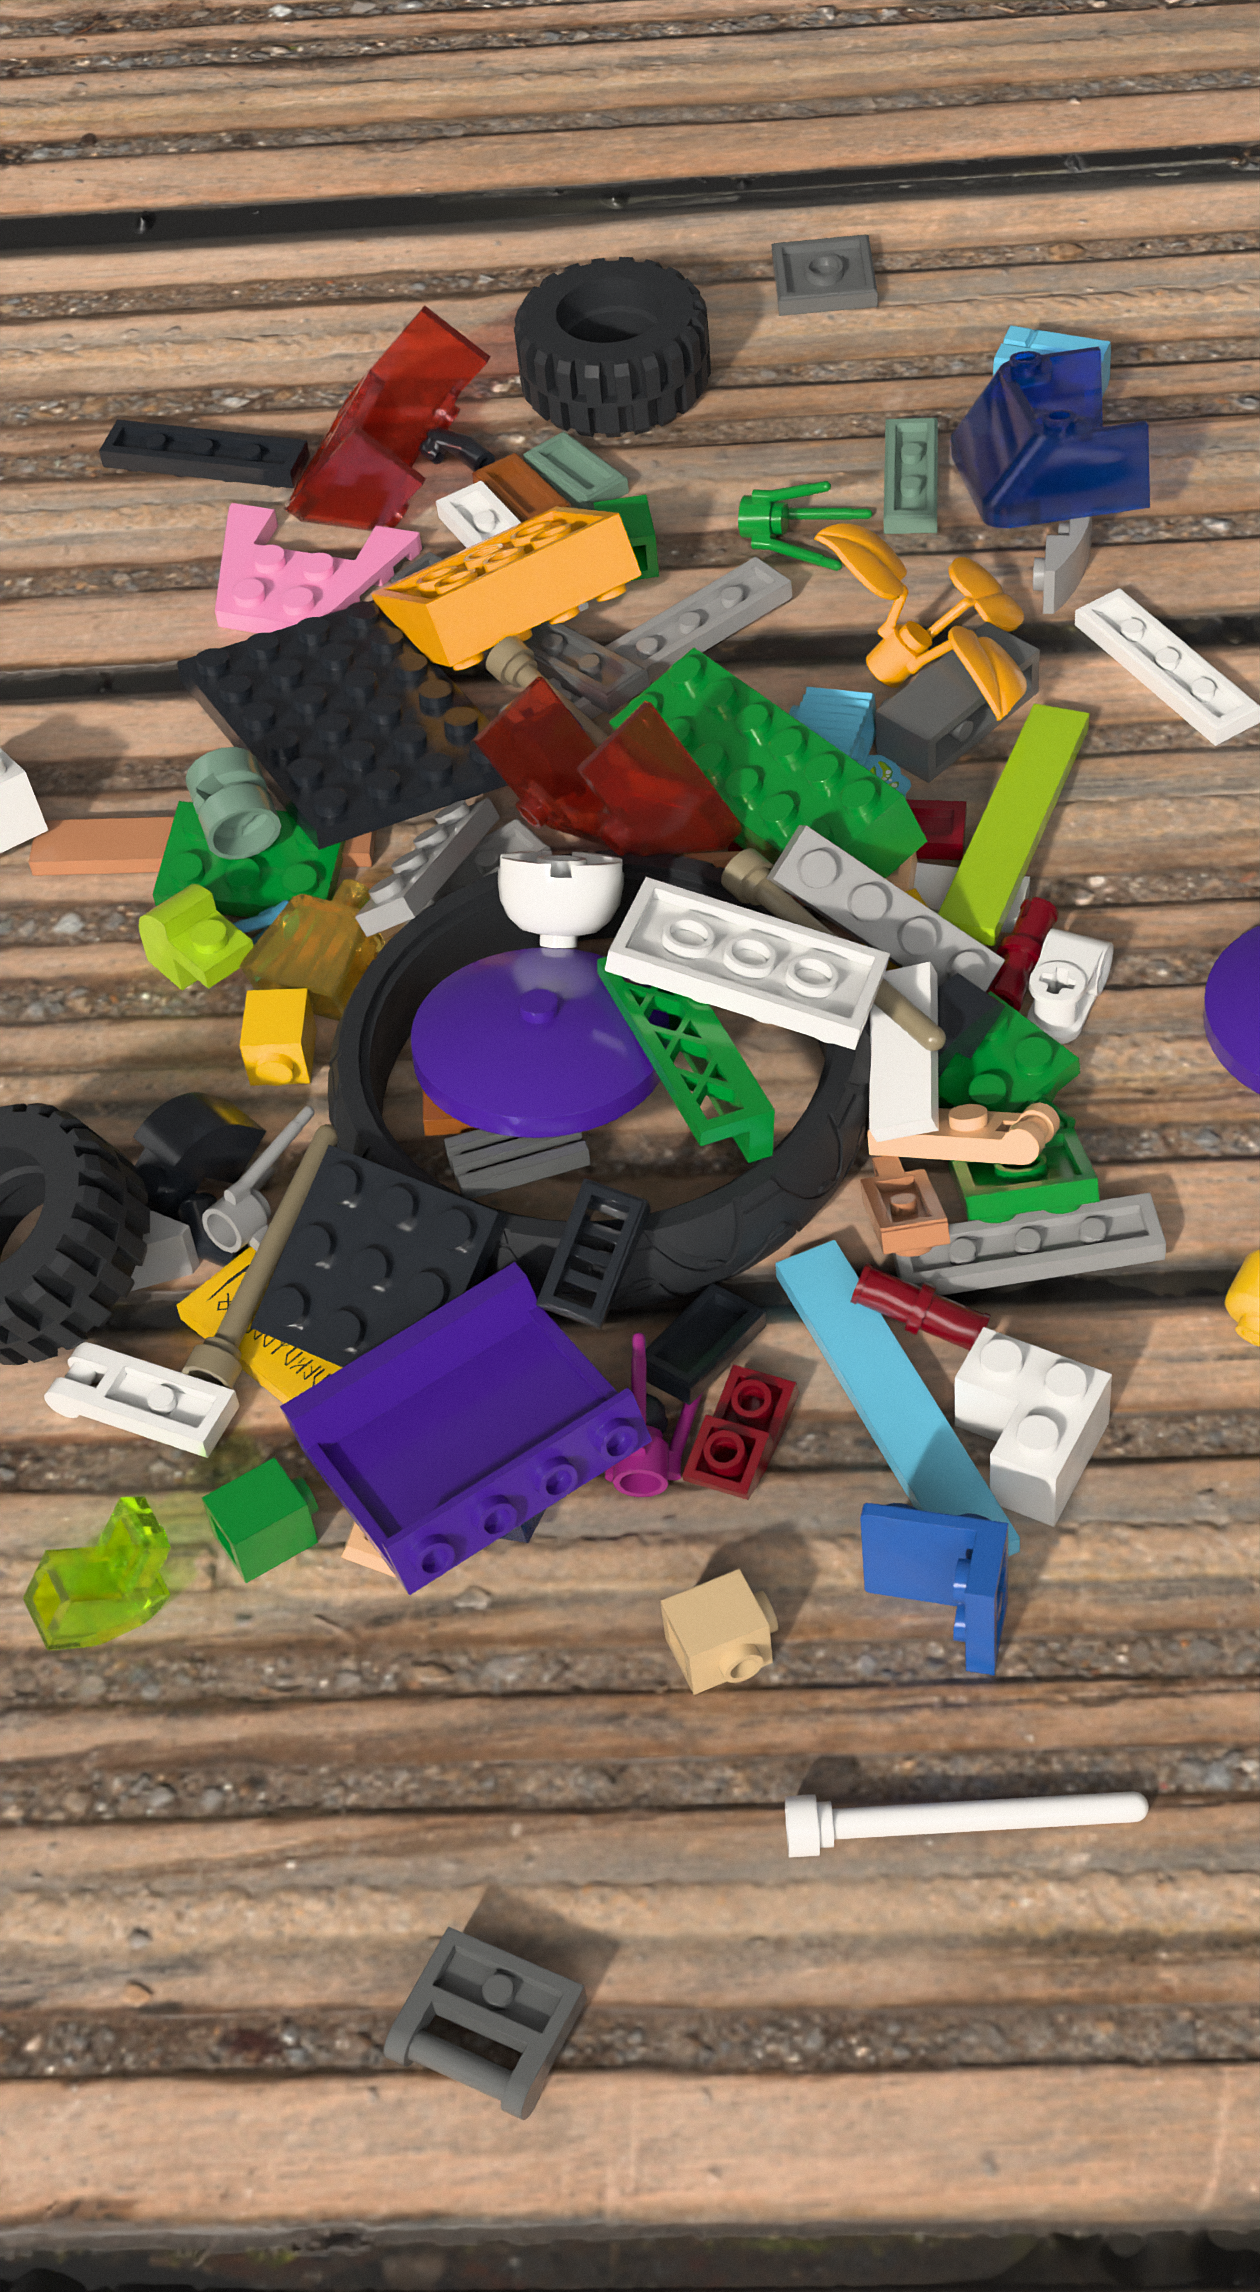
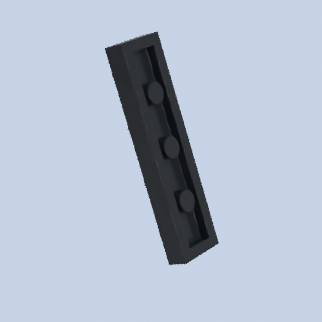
(205, 453)

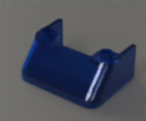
(1040, 448)

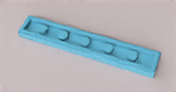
(886, 1389)

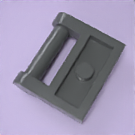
(497, 1999)

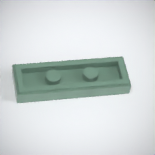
(911, 476)

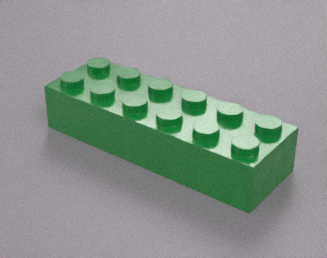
(778, 769)

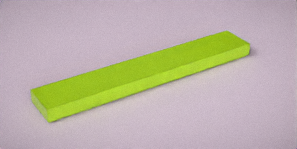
(1014, 822)

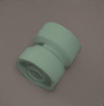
(233, 803)

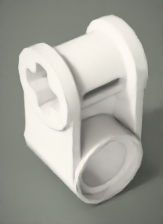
(1067, 982)

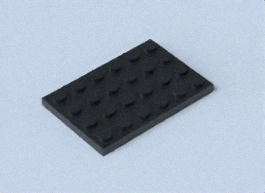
(345, 722)

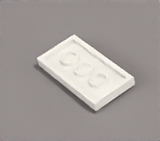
(748, 963)

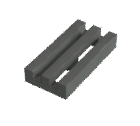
(484, 1149)

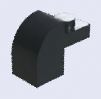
(193, 1140)

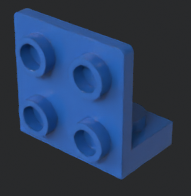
(942, 1562)

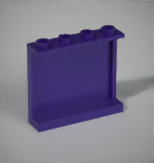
(463, 1428)

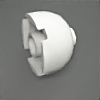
(560, 893)

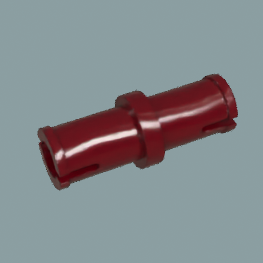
(1022, 950)
(919, 1307)

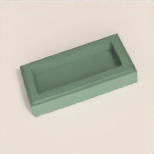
(576, 472)

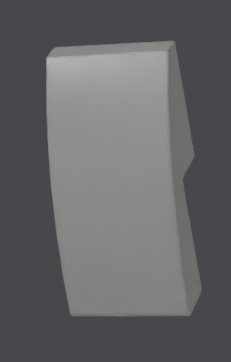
(1063, 563)

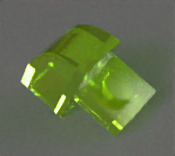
(102, 1590)

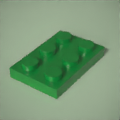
(251, 883)

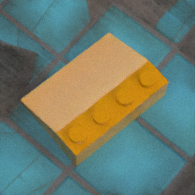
(511, 584)

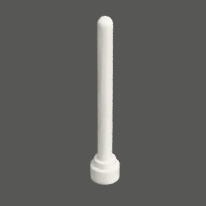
(816, 1825)

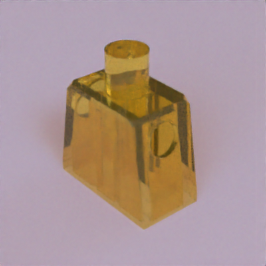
(316, 948)

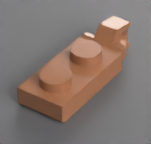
(903, 1209)

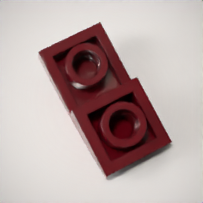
(742, 1433)

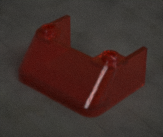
(367, 455)
(628, 794)

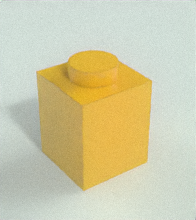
(278, 1037)

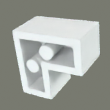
(1041, 1415)

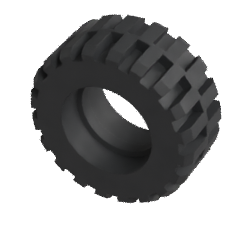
(613, 346)
(84, 1237)

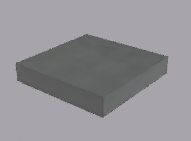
(824, 275)

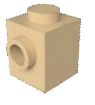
(719, 1631)

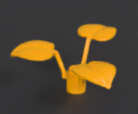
(906, 646)

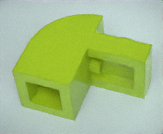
(192, 939)

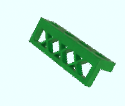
(713, 1058)

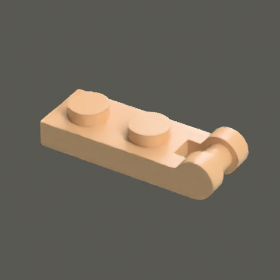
(978, 1136)

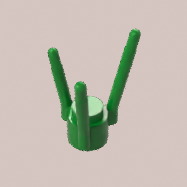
(764, 517)

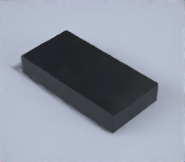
(702, 1342)

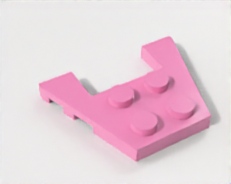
(278, 587)

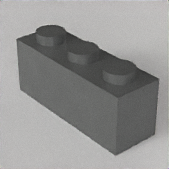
(945, 711)

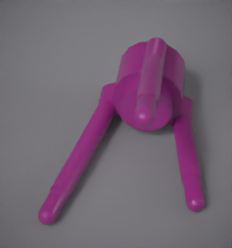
(650, 1467)

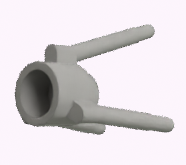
(243, 1211)

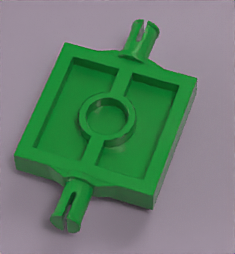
(1010, 1069)

